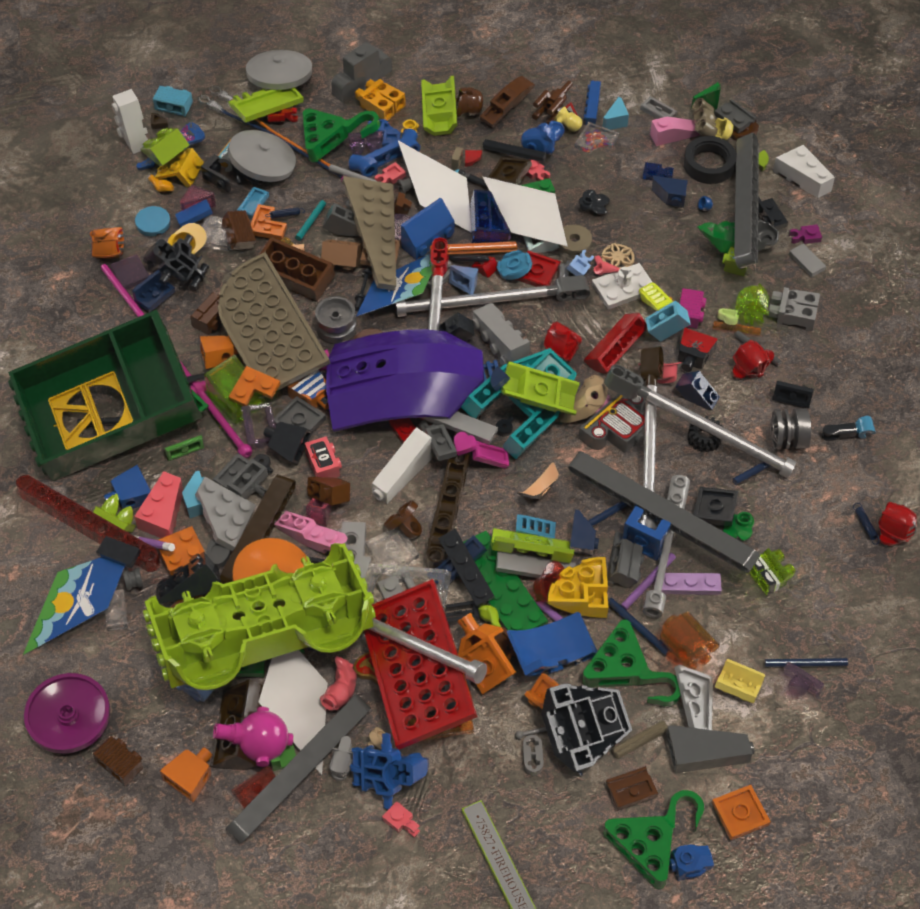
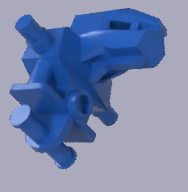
(386, 769)

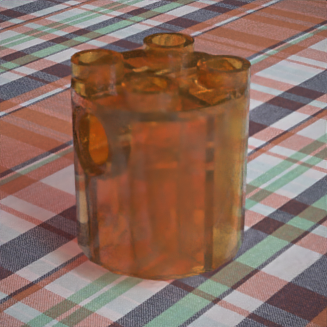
(688, 640)

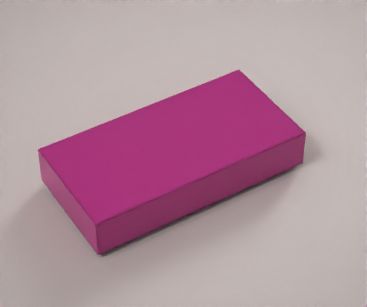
(491, 455)

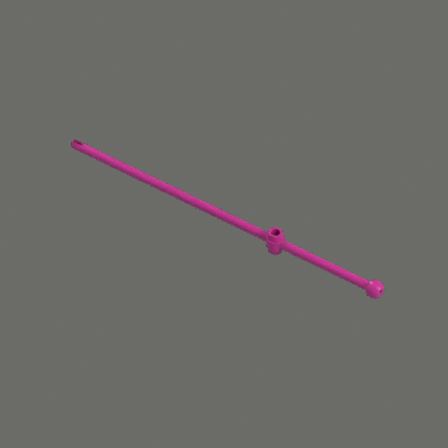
(198, 387)

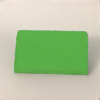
(184, 448)

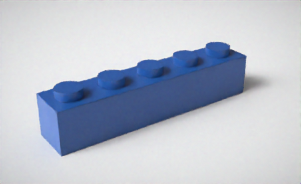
(592, 102)

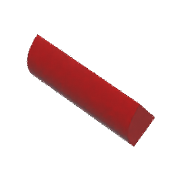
(616, 342)

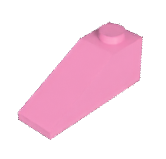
(672, 129)

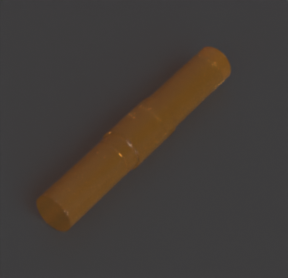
(744, 329)

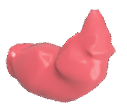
(343, 688)

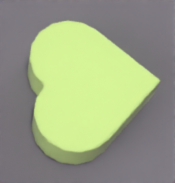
(728, 316)

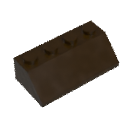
(235, 706)

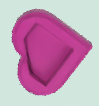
(464, 443)

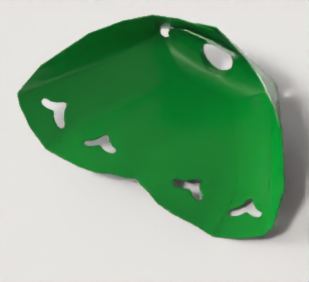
(719, 236)

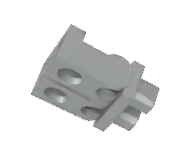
(795, 307)

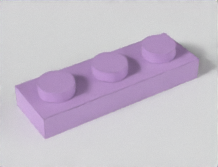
(692, 583)

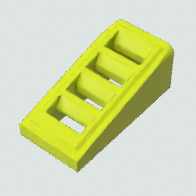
(654, 296)

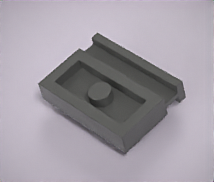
(736, 114)

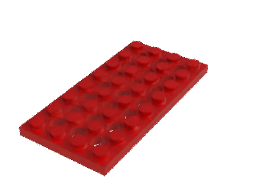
(389, 683)

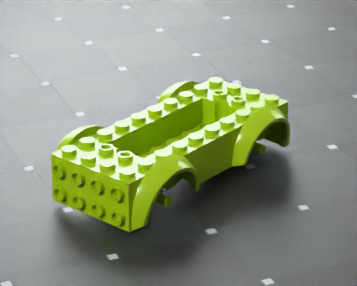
(208, 645)

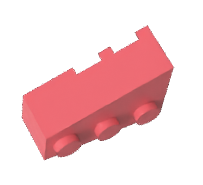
(161, 507)

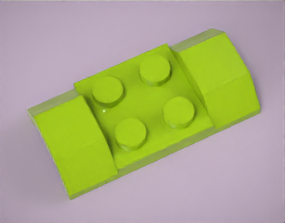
(439, 107)
(540, 388)
(506, 540)

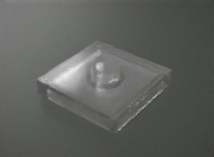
(392, 548)

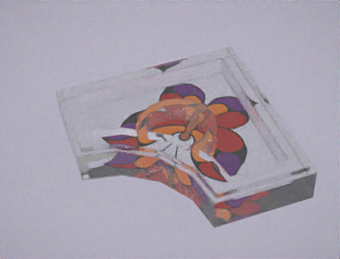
(594, 137)

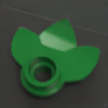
(741, 526)

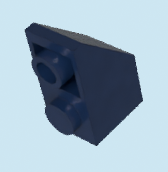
(697, 390)

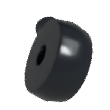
(505, 426)
(265, 461)

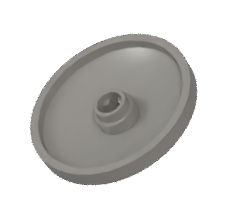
(279, 69)
(261, 155)

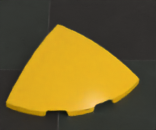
(582, 589)

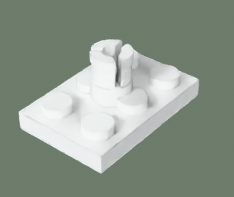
(621, 286)

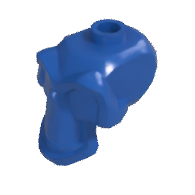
(543, 137)

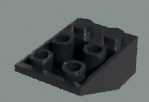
(193, 577)

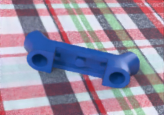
(369, 164)

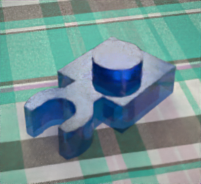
(653, 169)

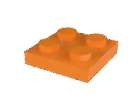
(186, 546)
(741, 812)

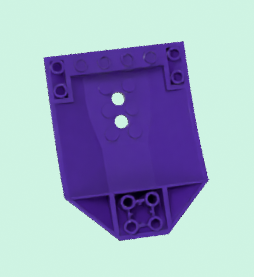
(422, 377)

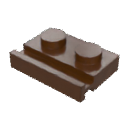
(631, 788)

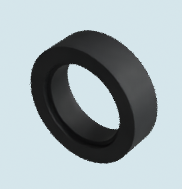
(710, 144)

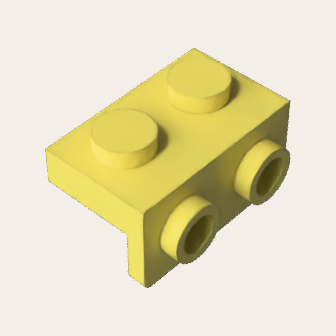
(740, 681)

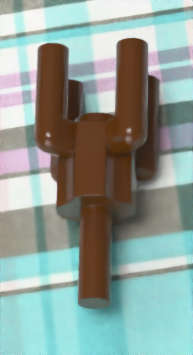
(551, 102)

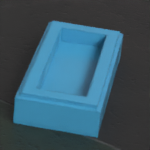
(250, 203)

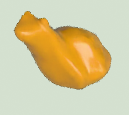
(161, 185)

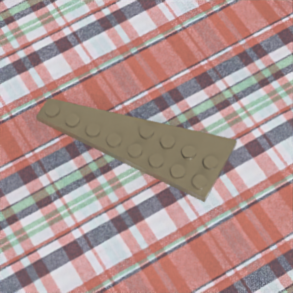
(374, 219)

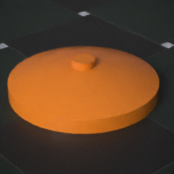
(264, 553)

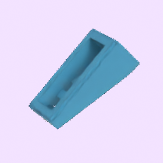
(523, 520)

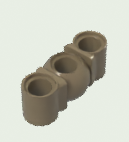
(704, 118)

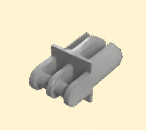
(341, 759)

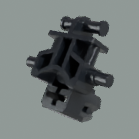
(176, 262)

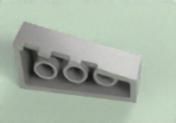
(500, 334)

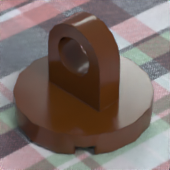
(404, 520)

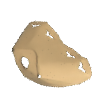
(584, 397)

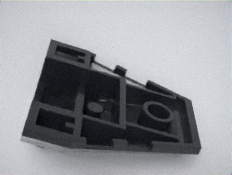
(583, 723)

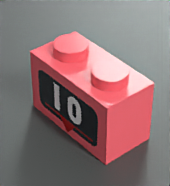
(322, 458)

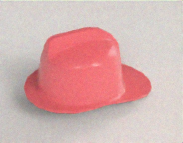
(669, 373)

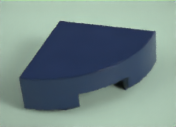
(499, 378)

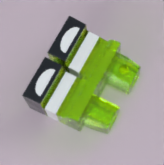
(769, 571)

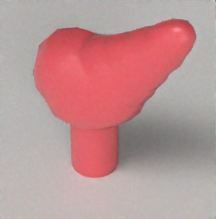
(603, 267)

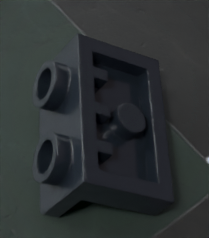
(770, 213)

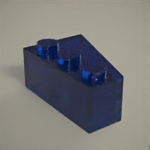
(486, 221)

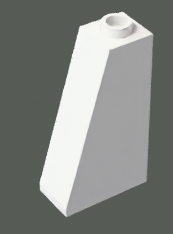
(403, 466)

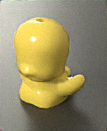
(570, 120)

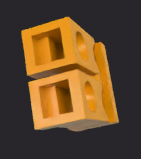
(381, 99)

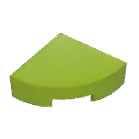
(763, 160)

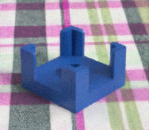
(644, 536)

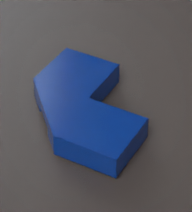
(389, 133)

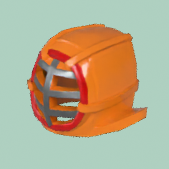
(107, 242)

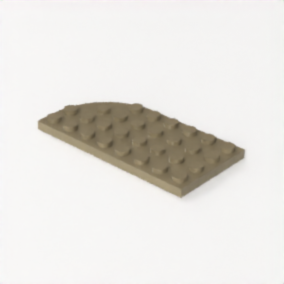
(268, 323)

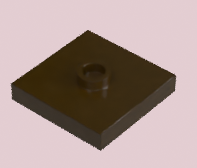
(510, 170)

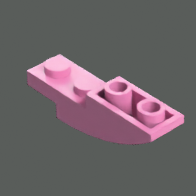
(308, 532)

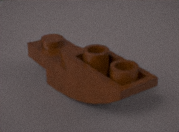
(506, 99)

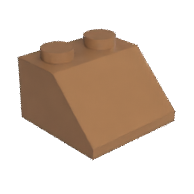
(342, 253)

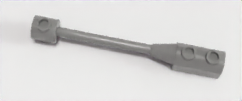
(656, 599)

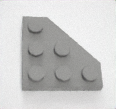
(224, 512)

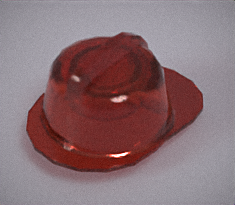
(543, 583)

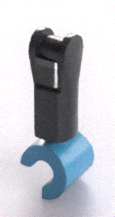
(862, 426)

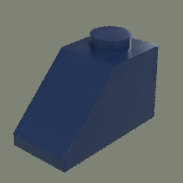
(670, 190)
(583, 535)

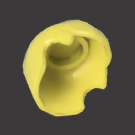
(724, 127)

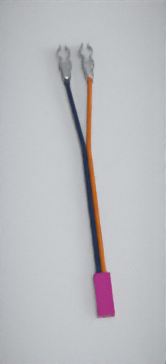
(224, 96)

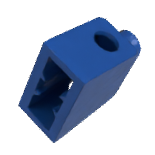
(130, 487)

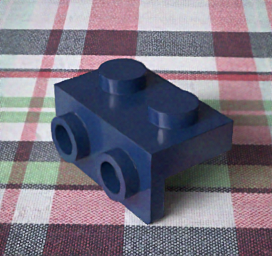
(152, 293)

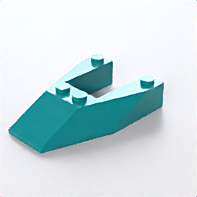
(539, 418)

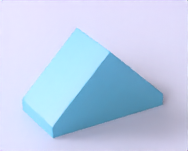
(616, 116)

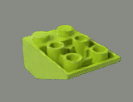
(165, 146)

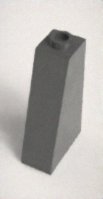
(706, 749)

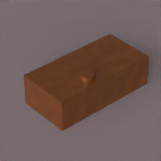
(299, 269)

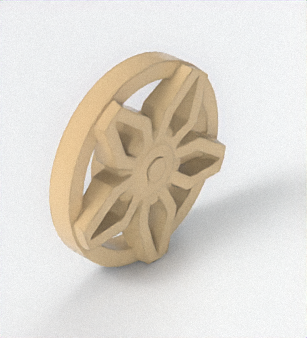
(618, 257)

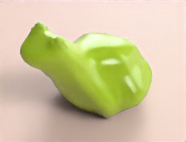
(489, 614)

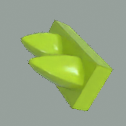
(109, 510)

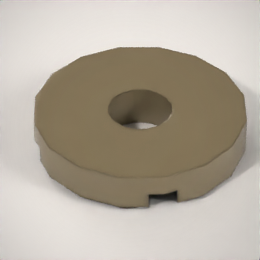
(579, 232)

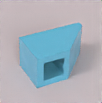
(192, 505)

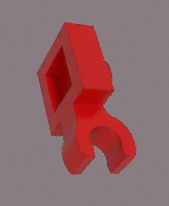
(282, 114)

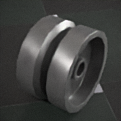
(335, 319)

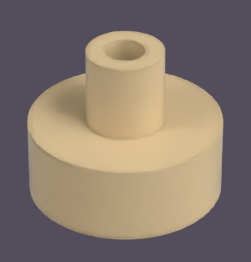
(376, 737)

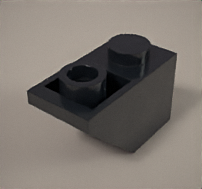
(458, 326)

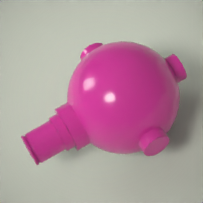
(260, 735)

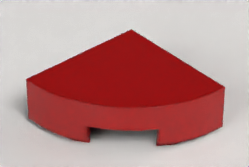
(472, 156)

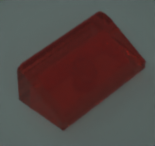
(253, 786)

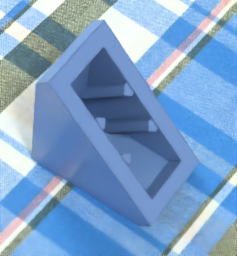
(464, 278)

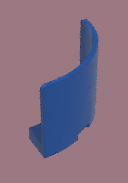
(553, 645)

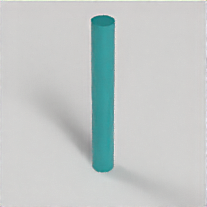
(310, 220)

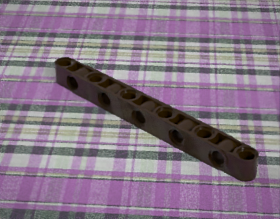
(447, 505)

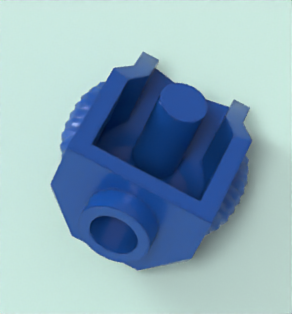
(690, 861)

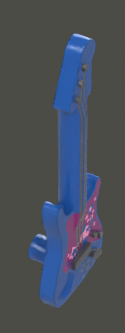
(191, 133)

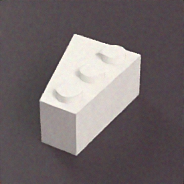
(129, 120)
(806, 170)

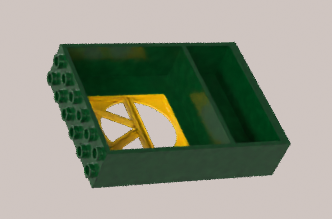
(129, 358)

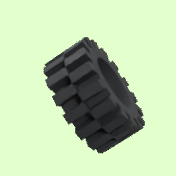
(703, 442)

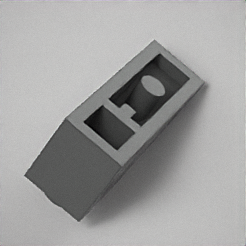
(340, 221)

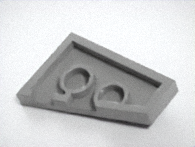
(696, 695)

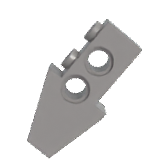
(357, 534)

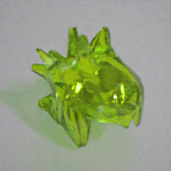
(752, 303)

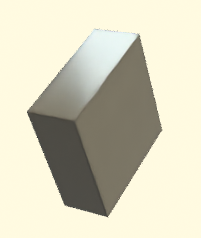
(457, 158)

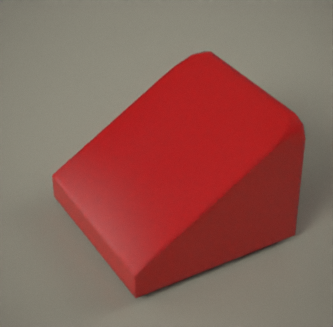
(486, 268)

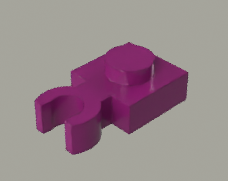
(808, 234)

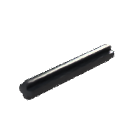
(514, 150)

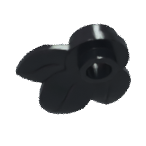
(593, 202)

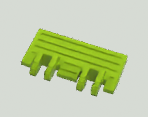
(264, 102)

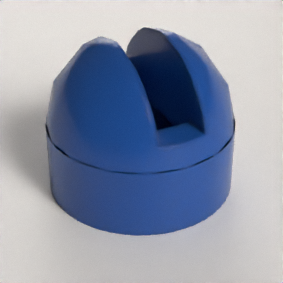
(705, 203)

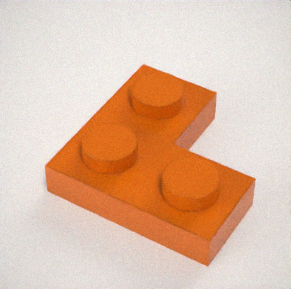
(264, 226)
(251, 382)

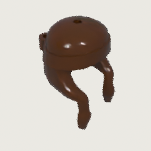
(469, 101)

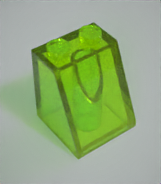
(221, 382)

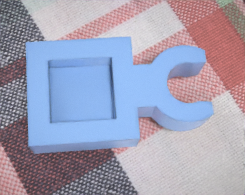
(580, 264)

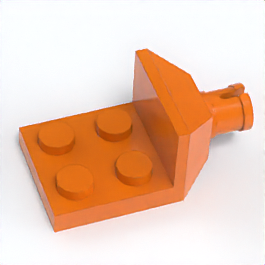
(481, 646)

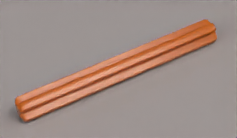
(479, 248)

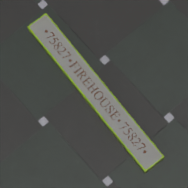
(497, 857)

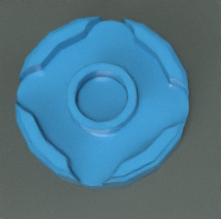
(152, 221)
(514, 265)

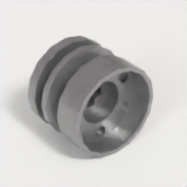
(787, 428)

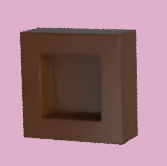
(401, 204)

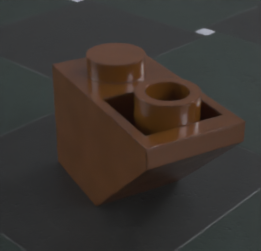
(328, 490)

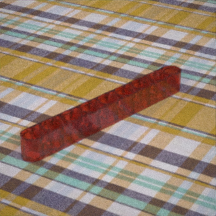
(80, 517)

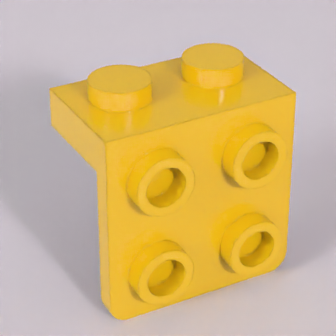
(184, 166)

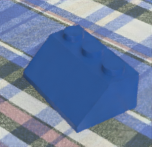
(426, 226)

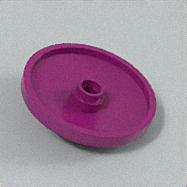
(67, 713)

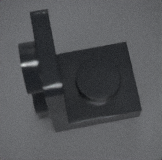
(210, 173)

